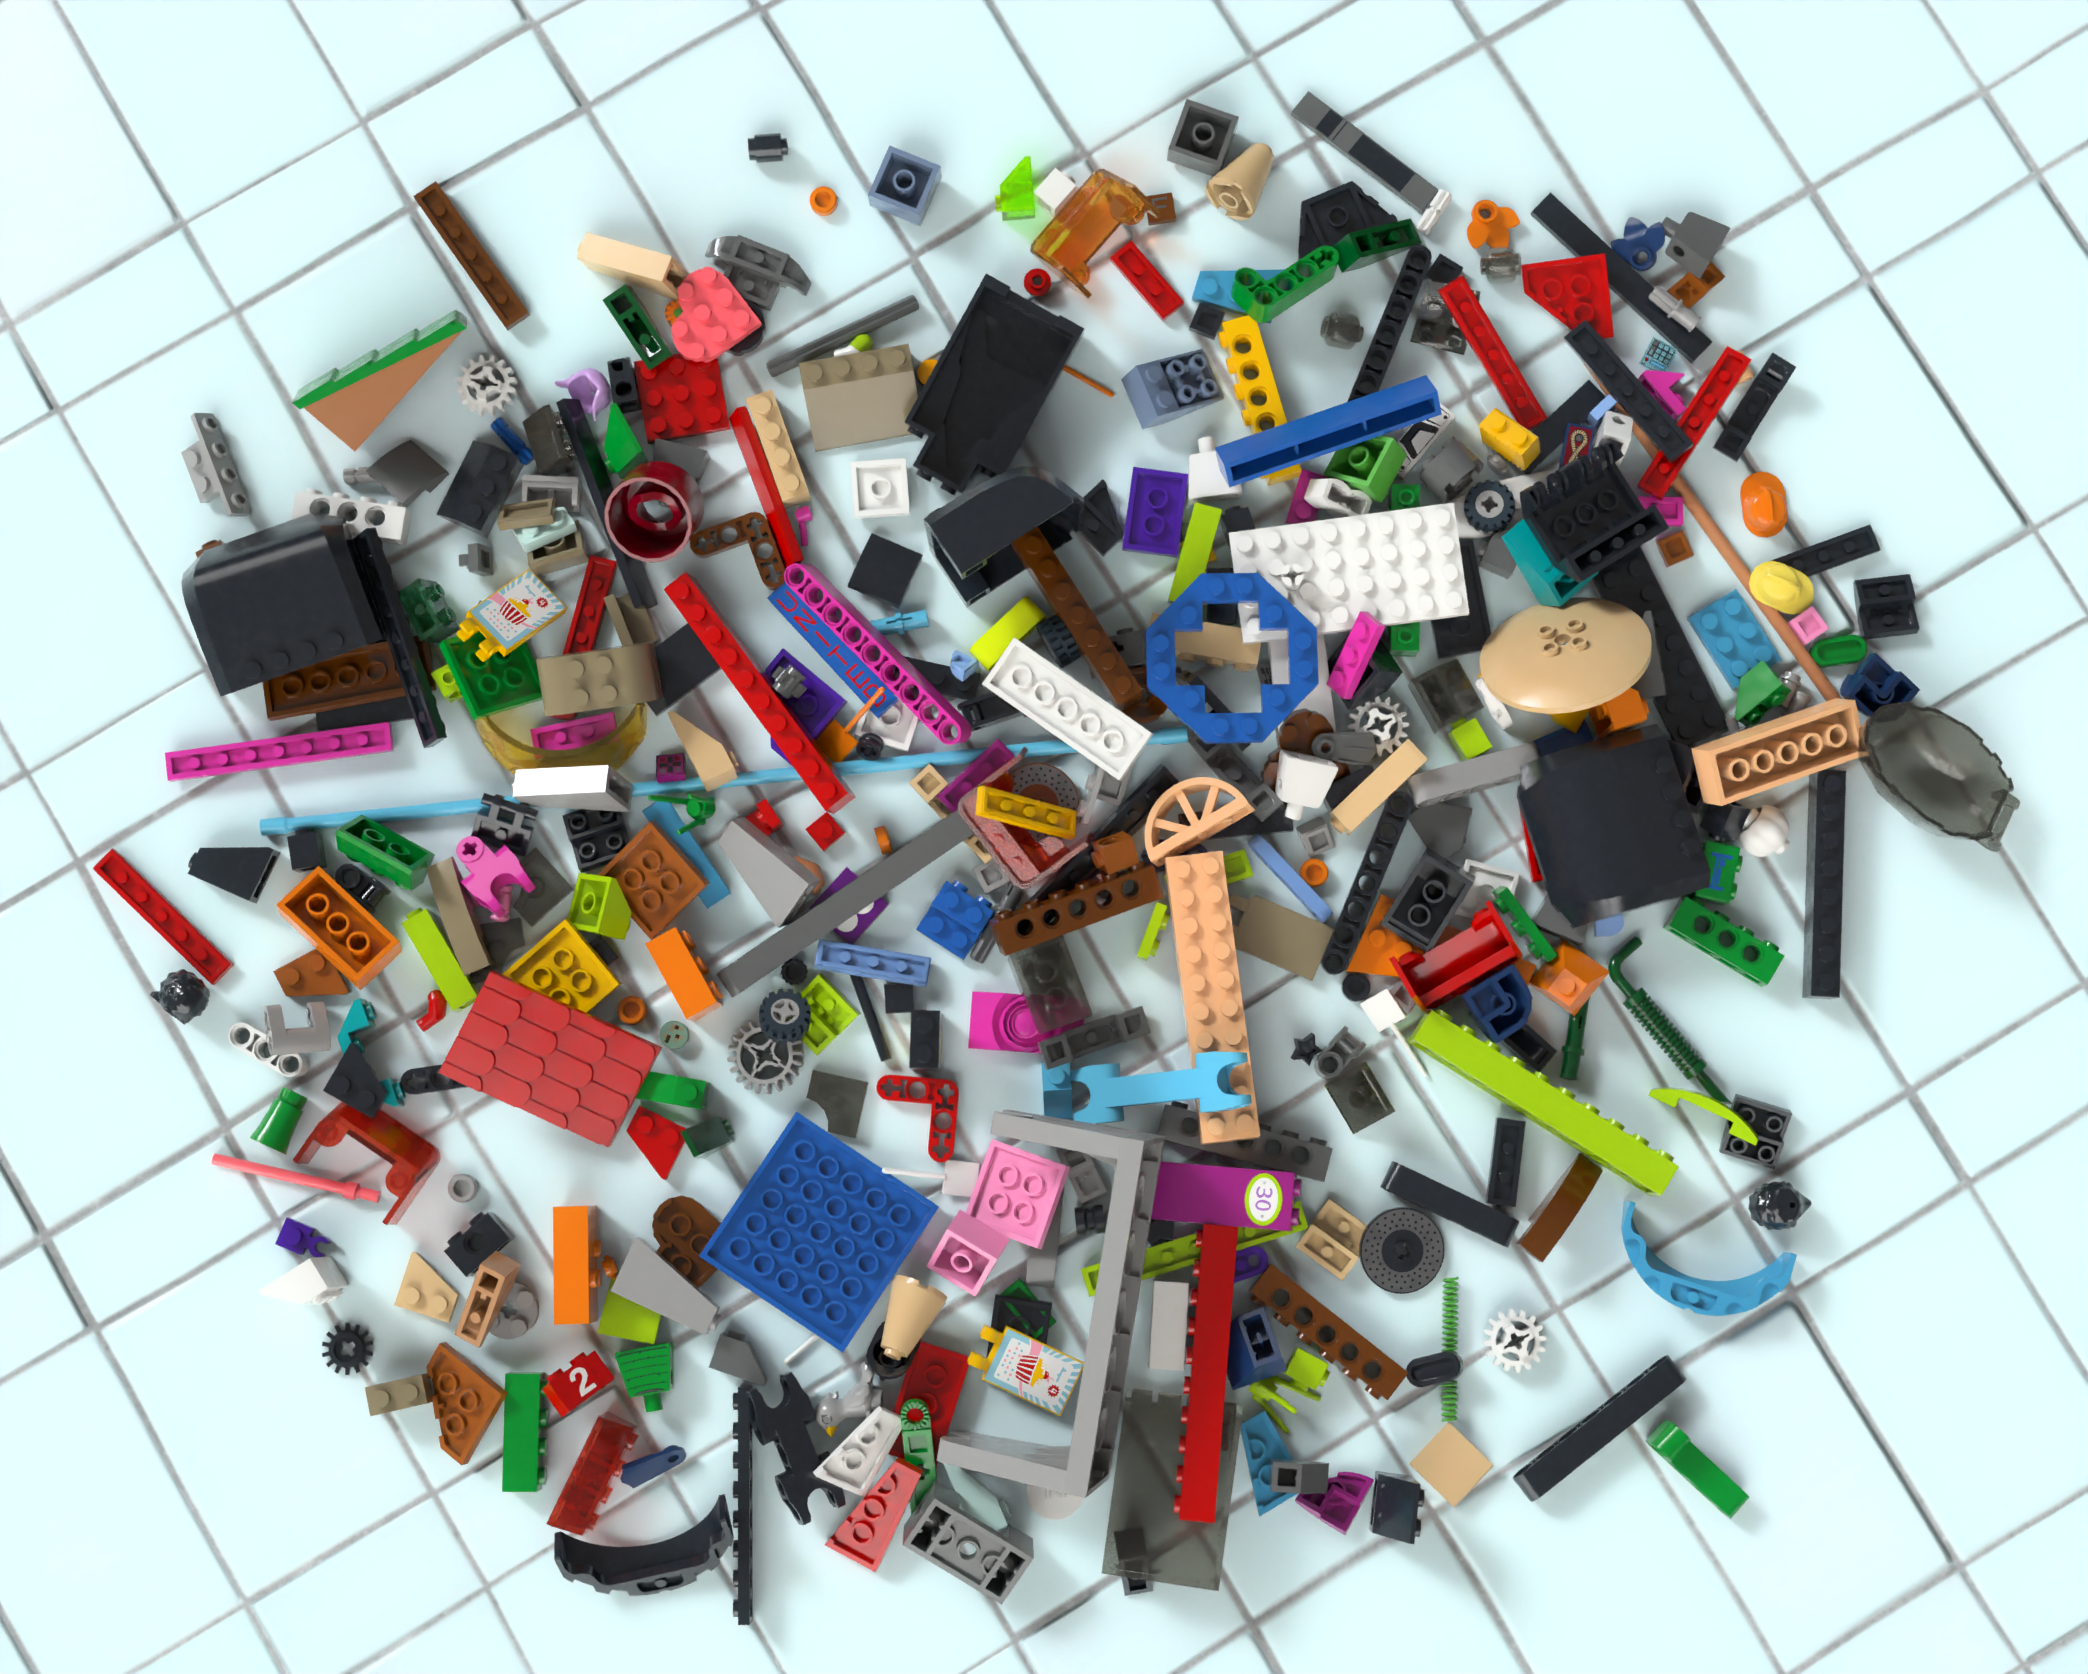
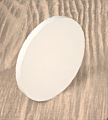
(1052, 1504)

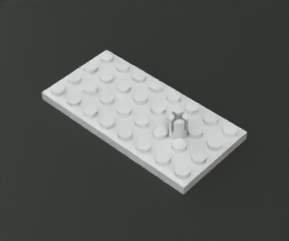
(1384, 563)

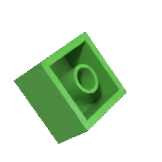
(1368, 466)

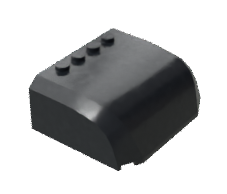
(976, 529)
(280, 601)
(1612, 826)

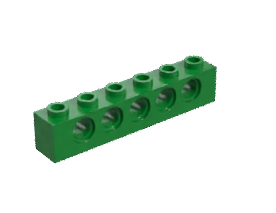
(1403, 638)

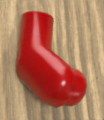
(436, 1010)

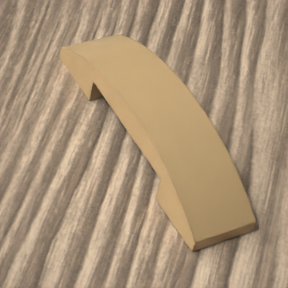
(928, 786)

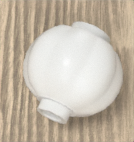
(1764, 831)

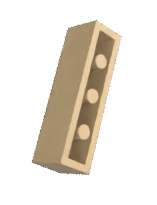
(778, 449)
(1216, 646)

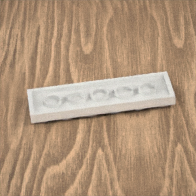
(1067, 709)

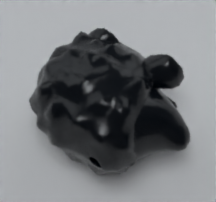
(182, 995)
(1777, 1205)

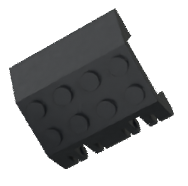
(1588, 514)

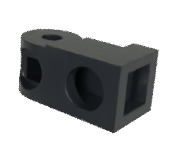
(624, 385)

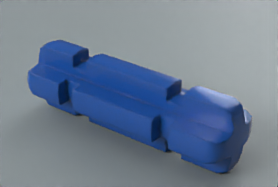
(512, 440)

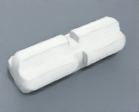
(1435, 209)

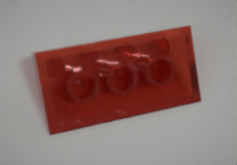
(593, 1474)

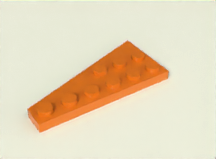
(1380, 944)

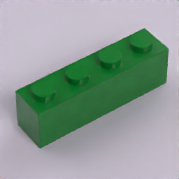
(524, 1432)

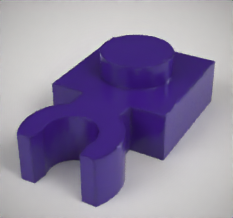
(298, 1237)

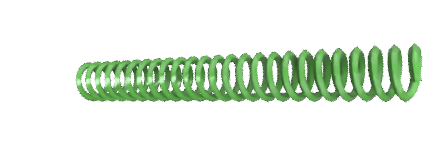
(1451, 1332)

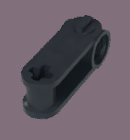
(988, 711)

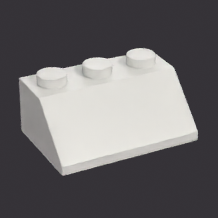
(310, 1282)

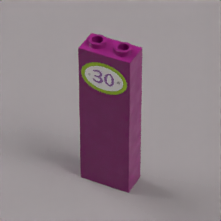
(1227, 1196)

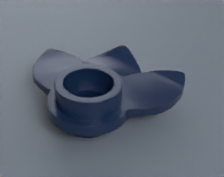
(1640, 239)

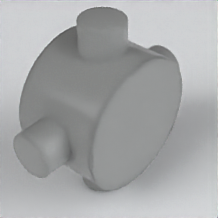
(1496, 464)

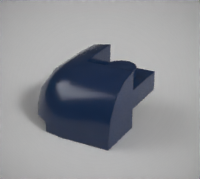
(1877, 685)
(1500, 1003)

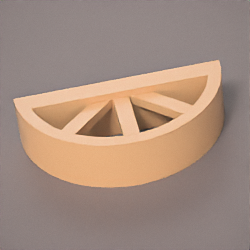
(1200, 830)

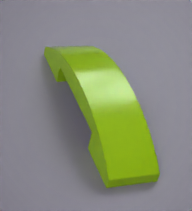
(1672, 1095)

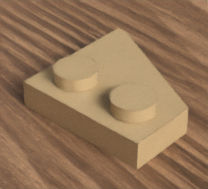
(426, 1291)

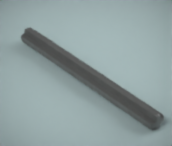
(842, 335)

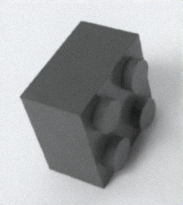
(1202, 138)

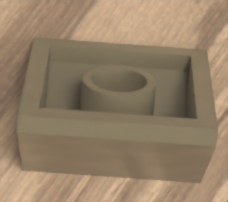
(559, 554)

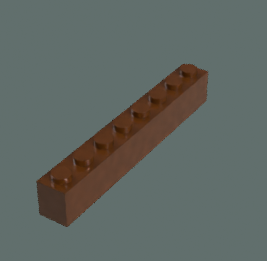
(1078, 618)

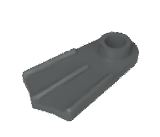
(1346, 747)

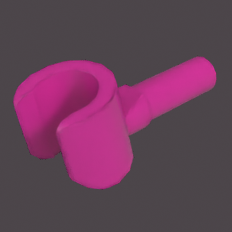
(803, 515)

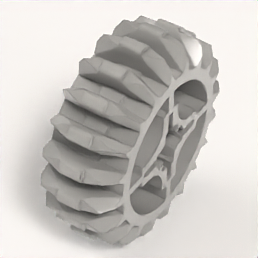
(758, 1067)

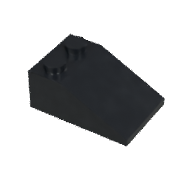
(1428, 900)

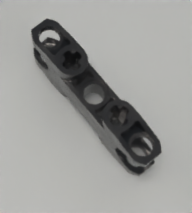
(788, 1430)

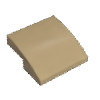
(1333, 1239)
(1451, 1464)

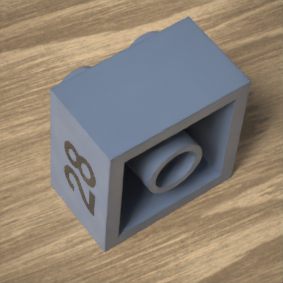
(904, 185)

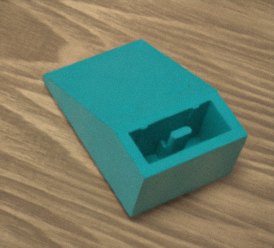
(1546, 582)

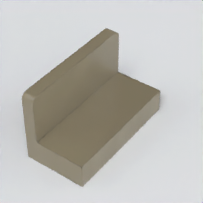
(630, 623)

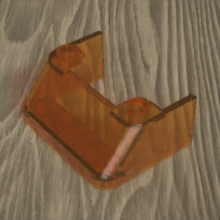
(1086, 225)

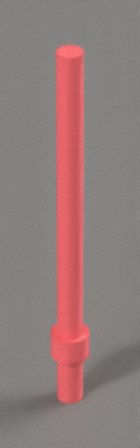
(349, 1189)

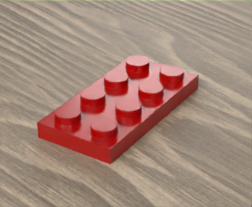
(937, 1380)

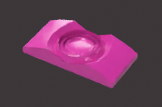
(1005, 1024)

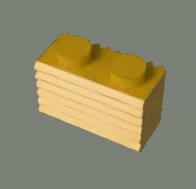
(1509, 439)

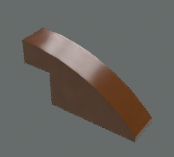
(1559, 1208)

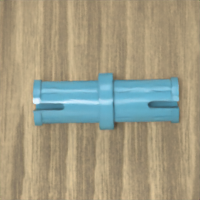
(901, 623)

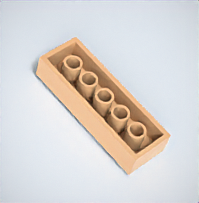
(1777, 751)

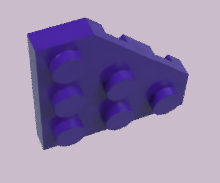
(815, 706)

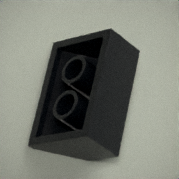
(480, 488)

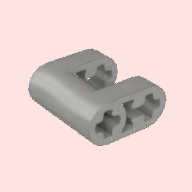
(297, 1040)

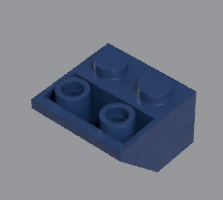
(1252, 1350)

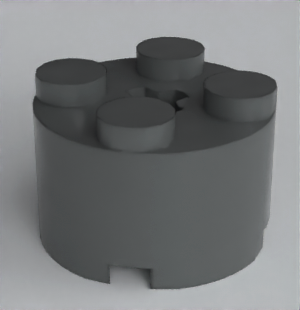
(1450, 470)

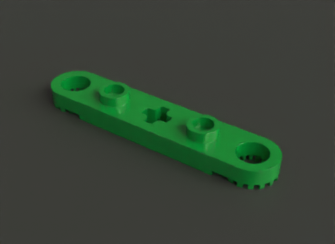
(919, 1447)

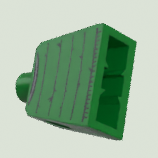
(647, 1372)

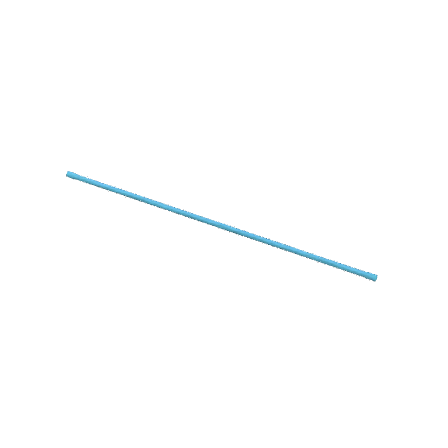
(284, 825)

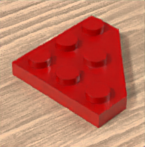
(1572, 291)

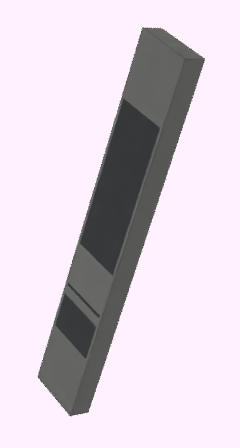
(1364, 152)

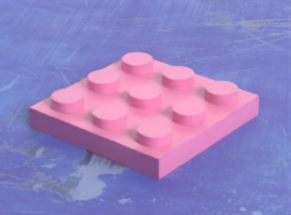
(1017, 1193)

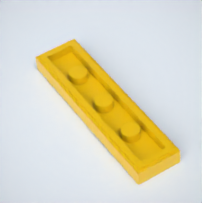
(1026, 812)

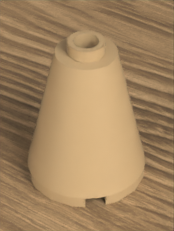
(1241, 182)
(909, 1315)

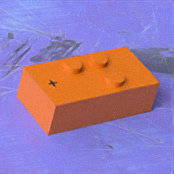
(339, 928)
(576, 1264)

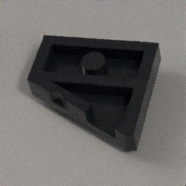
(1100, 520)

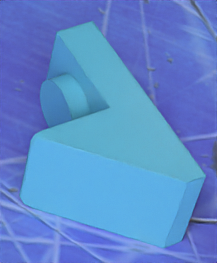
(1057, 1091)

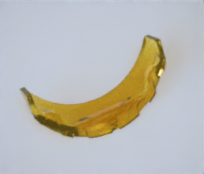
(610, 750)

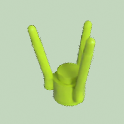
(1266, 1389)

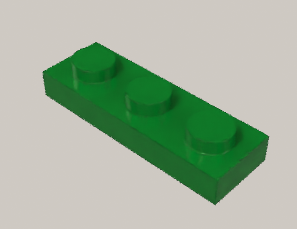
(1523, 924)

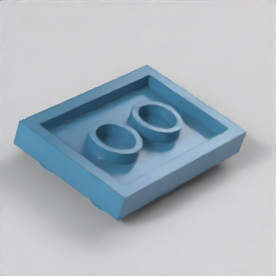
(1732, 637)

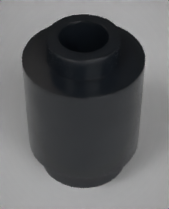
(767, 147)

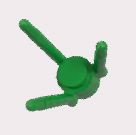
(697, 807)

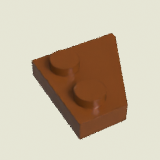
(311, 977)

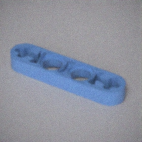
(1290, 878)

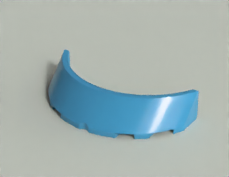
(1701, 1295)

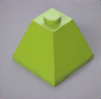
(600, 907)

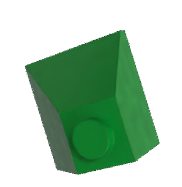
(621, 445)

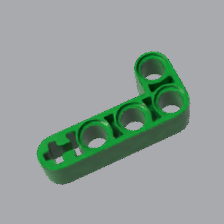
(1269, 298)
(1696, 1468)

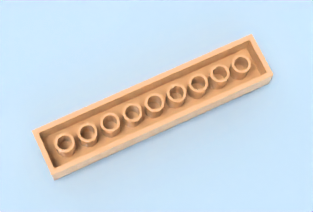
(1210, 983)

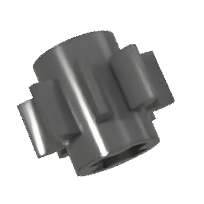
(789, 682)

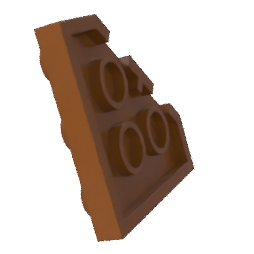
(462, 1401)

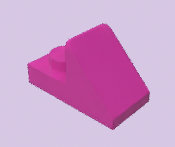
(1659, 385)

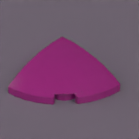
(1340, 1503)

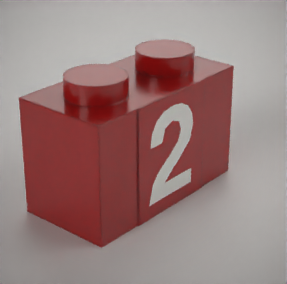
(578, 1383)

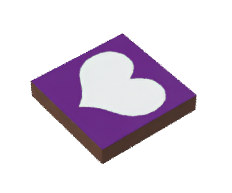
(855, 926)

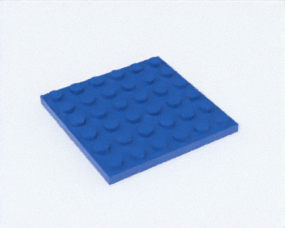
(819, 1231)

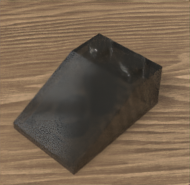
(1050, 985)

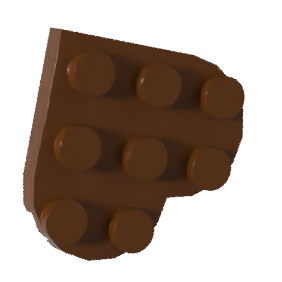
(1297, 736)
(683, 1230)

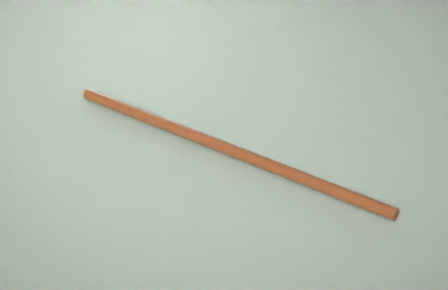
(1738, 567)

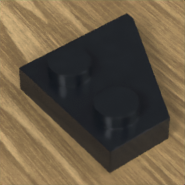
(357, 1083)

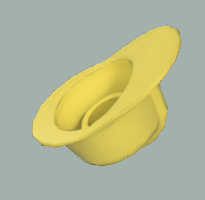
(1781, 587)

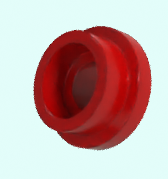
(1039, 290)

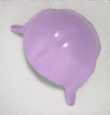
(582, 384)

